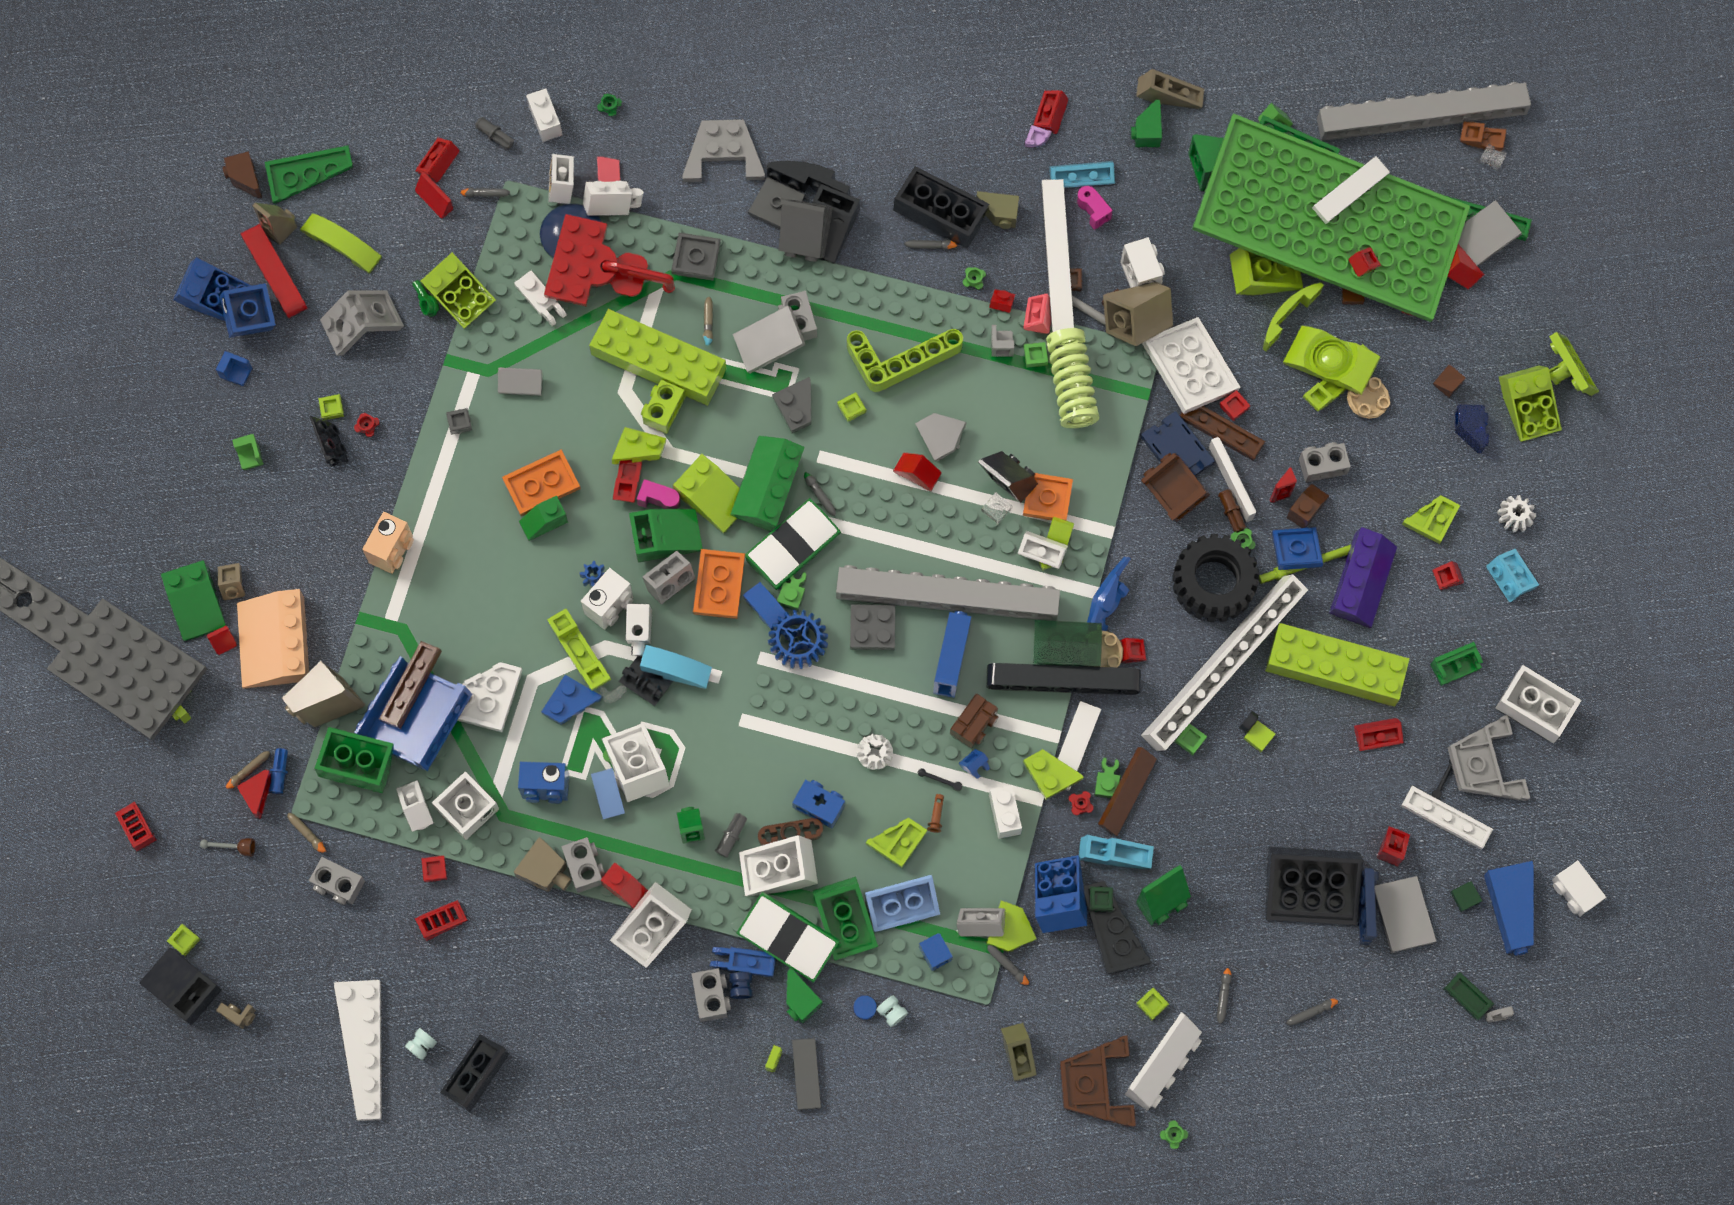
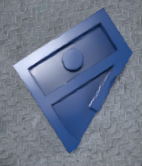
(569, 700)

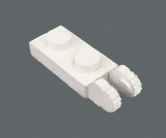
(534, 291)

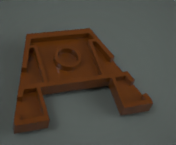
(1087, 1087)

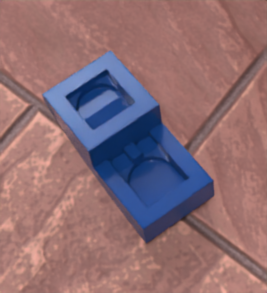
(764, 604)

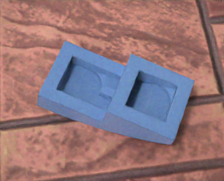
(607, 793)

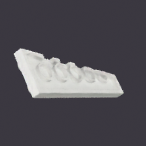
(361, 1030)

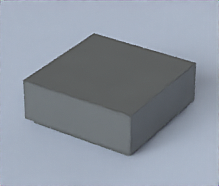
(459, 421)

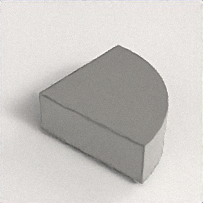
(1500, 1014)

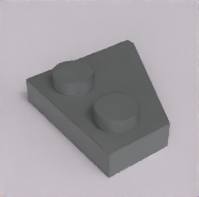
(795, 404)

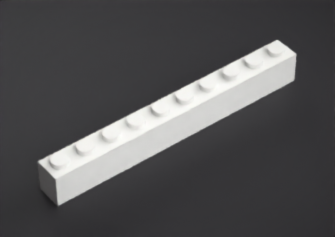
(1224, 662)

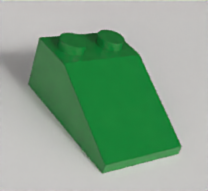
(193, 600)
(1164, 896)
(845, 917)

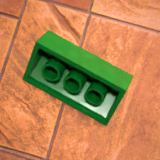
(767, 481)

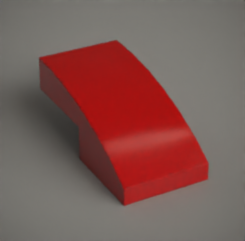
(627, 481)

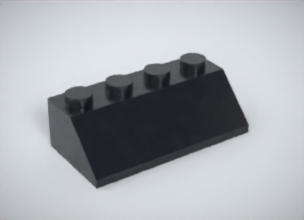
(940, 207)

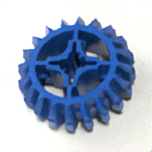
(806, 644)

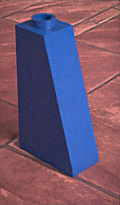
(952, 654)
(1513, 903)

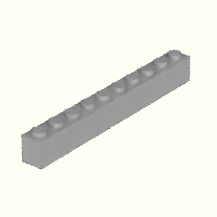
(1423, 111)
(948, 593)

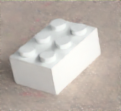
(1538, 704)

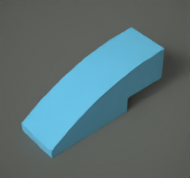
(675, 667)
(1115, 852)

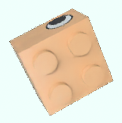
(388, 543)

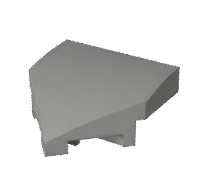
(941, 434)

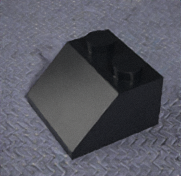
(1009, 474)

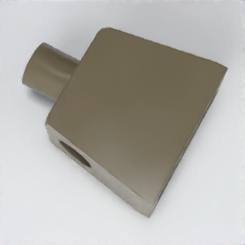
(543, 867)

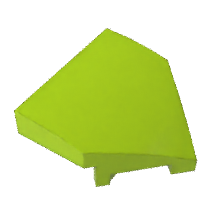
(1016, 930)

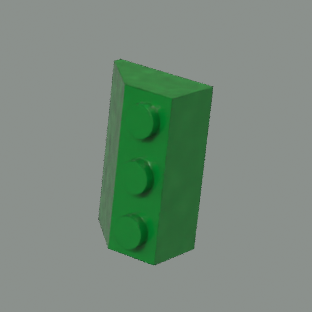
(355, 760)

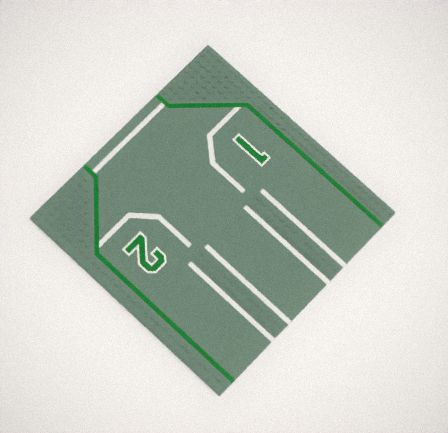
(759, 725)

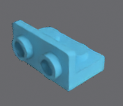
(1512, 575)

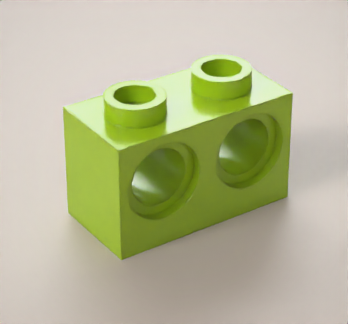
(668, 407)

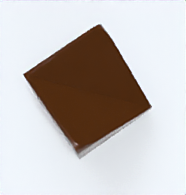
(1449, 381)

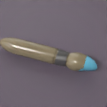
(708, 320)

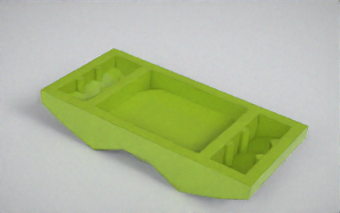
(1332, 359)

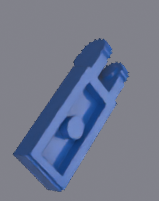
(745, 960)

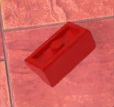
(1051, 111)
(438, 159)
(433, 196)
(1284, 487)
(1379, 734)

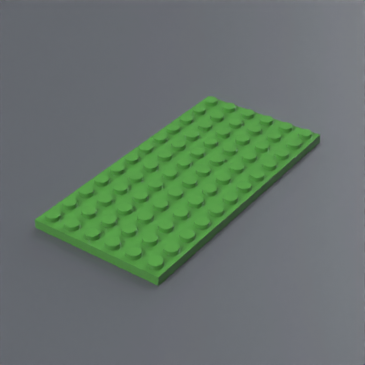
(1264, 204)

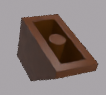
(242, 173)
(1307, 506)

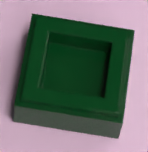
(1466, 896)
(1101, 899)

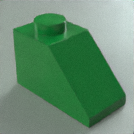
(1148, 127)
(543, 518)
(690, 825)
(800, 998)

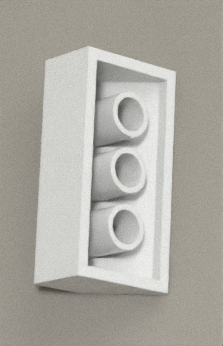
(1163, 1063)

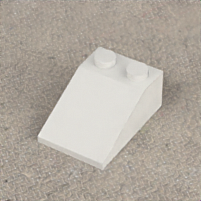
(636, 762)
(778, 866)
(651, 925)

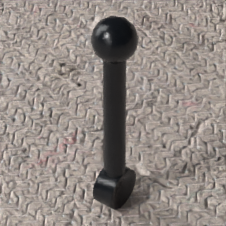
(957, 786)
(1436, 793)

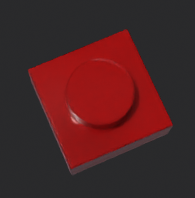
(1002, 300)
(1234, 405)
(434, 868)

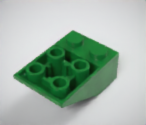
(663, 532)

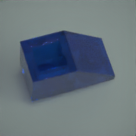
(1470, 426)

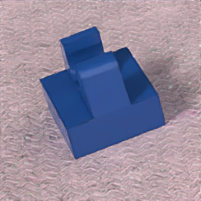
(973, 762)

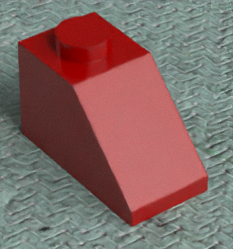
(623, 885)

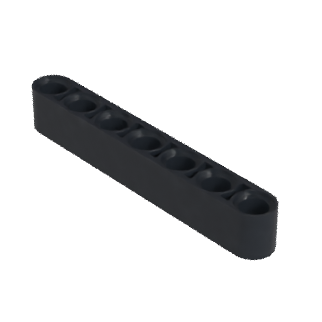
(1063, 678)

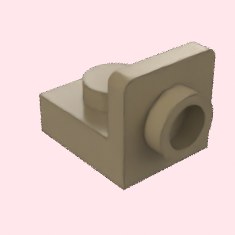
(230, 581)
(232, 1014)

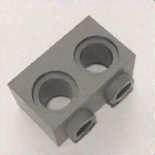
(803, 314)
(1326, 467)
(669, 577)
(579, 866)
(339, 876)
(705, 996)

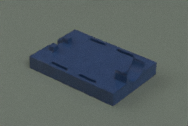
(1177, 438)
(1367, 911)

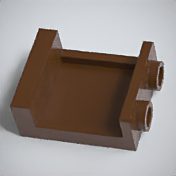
(1175, 486)

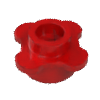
(362, 420)
(1080, 809)

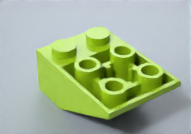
(458, 290)
(1531, 402)

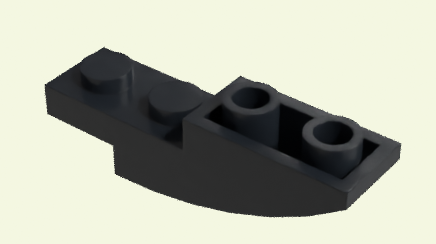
(803, 174)

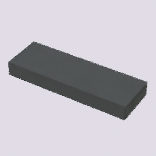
(806, 1074)

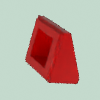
(1364, 261)
(1448, 575)
(222, 640)
(1133, 650)

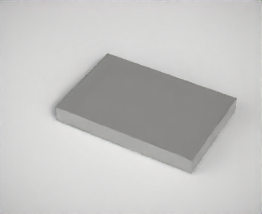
(1487, 233)
(769, 339)
(1404, 914)

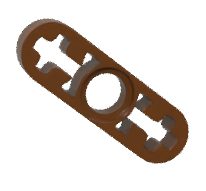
(795, 824)

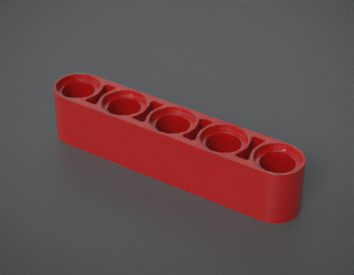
(273, 271)

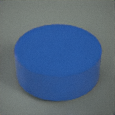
(864, 1007)

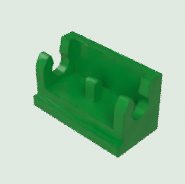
(1457, 663)

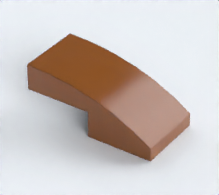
(1478, 136)

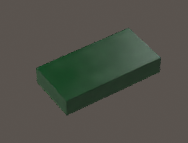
(1468, 996)

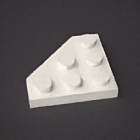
(491, 696)

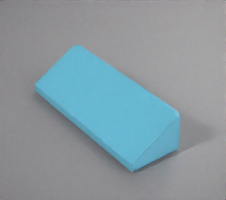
(1084, 174)

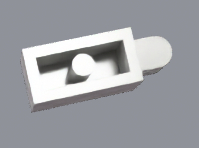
(610, 198)

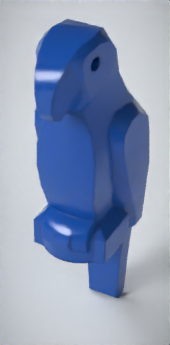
(1108, 595)

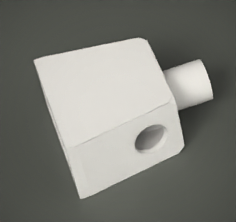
(638, 617)

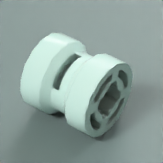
(896, 1015)
(421, 1044)

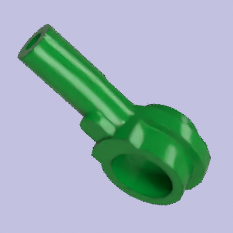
(428, 303)

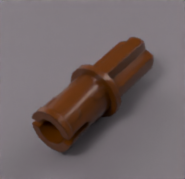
(1232, 511)

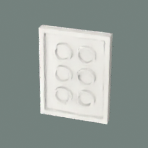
(1191, 365)

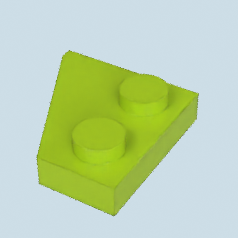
(638, 446)
(1433, 519)
(1051, 773)
(898, 841)

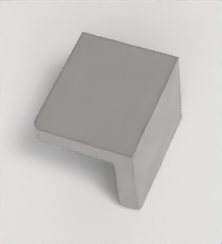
(1001, 342)

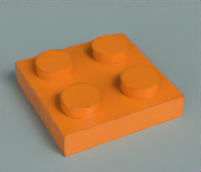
(1049, 498)

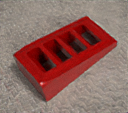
(143, 841)
(438, 913)

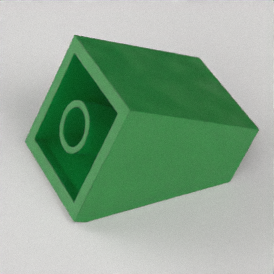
(1203, 155)

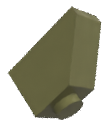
(1002, 208)
(1018, 1051)

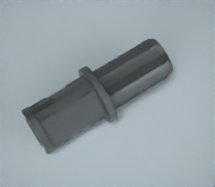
(494, 133)
(731, 835)

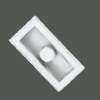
(1042, 549)

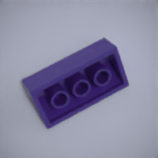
(1363, 577)

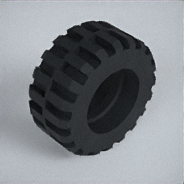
(1224, 552)

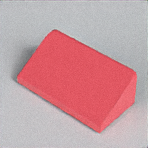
(608, 169)
(1038, 314)

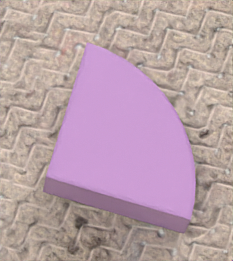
(1037, 137)

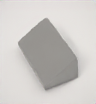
(520, 381)
(981, 921)

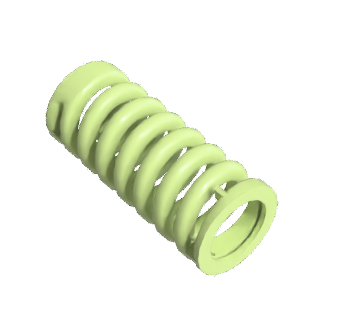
(1075, 373)

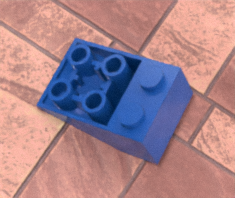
(203, 286)
(1060, 894)

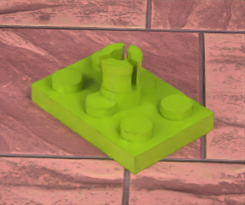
(1570, 366)

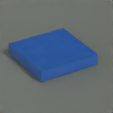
(1297, 548)

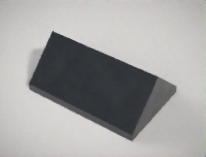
(475, 1072)

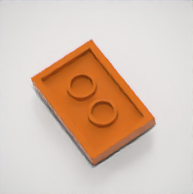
(541, 482)
(719, 584)

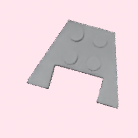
(723, 142)
(1477, 764)

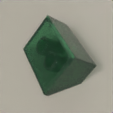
(1067, 643)

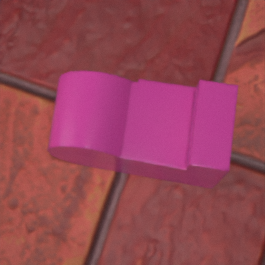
(1094, 204)
(658, 495)

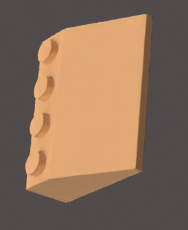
(273, 639)

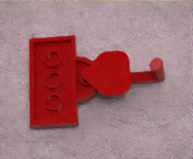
(579, 264)

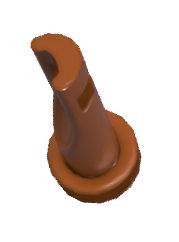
(935, 824)

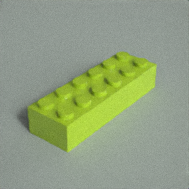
(657, 356)
(1337, 664)

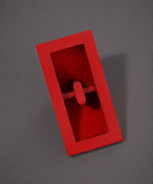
(1464, 270)
(918, 470)
(256, 791)
(1393, 846)

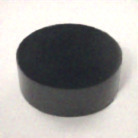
(1249, 721)

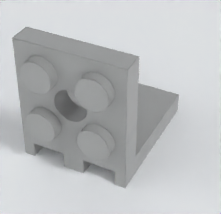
(359, 316)

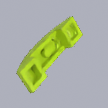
(341, 241)
(1304, 296)
(1323, 394)
(578, 649)

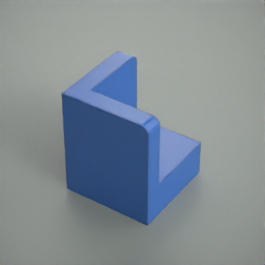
(234, 368)
(935, 952)

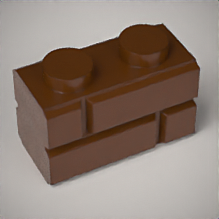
(974, 721)

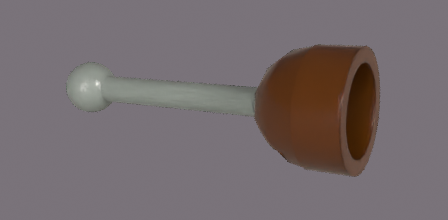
(245, 846)

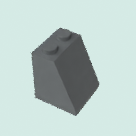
(804, 229)

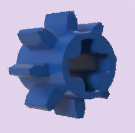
(592, 568)

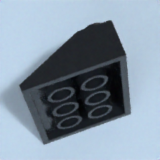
(1313, 885)

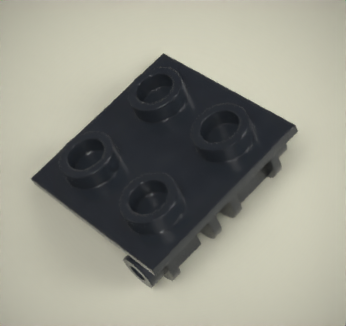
(329, 441)
(644, 684)

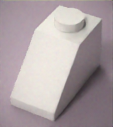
(414, 806)

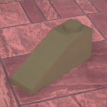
(1169, 90)
(275, 221)

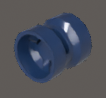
(741, 985)

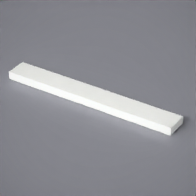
(1057, 254)

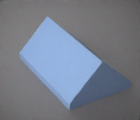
(902, 903)

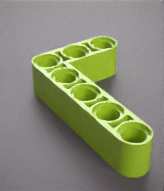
(902, 360)

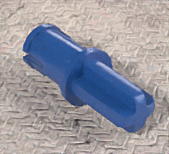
(279, 771)

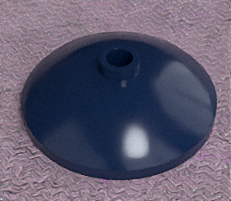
(553, 222)

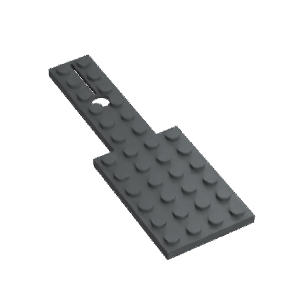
(105, 654)

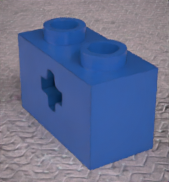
(806, 803)

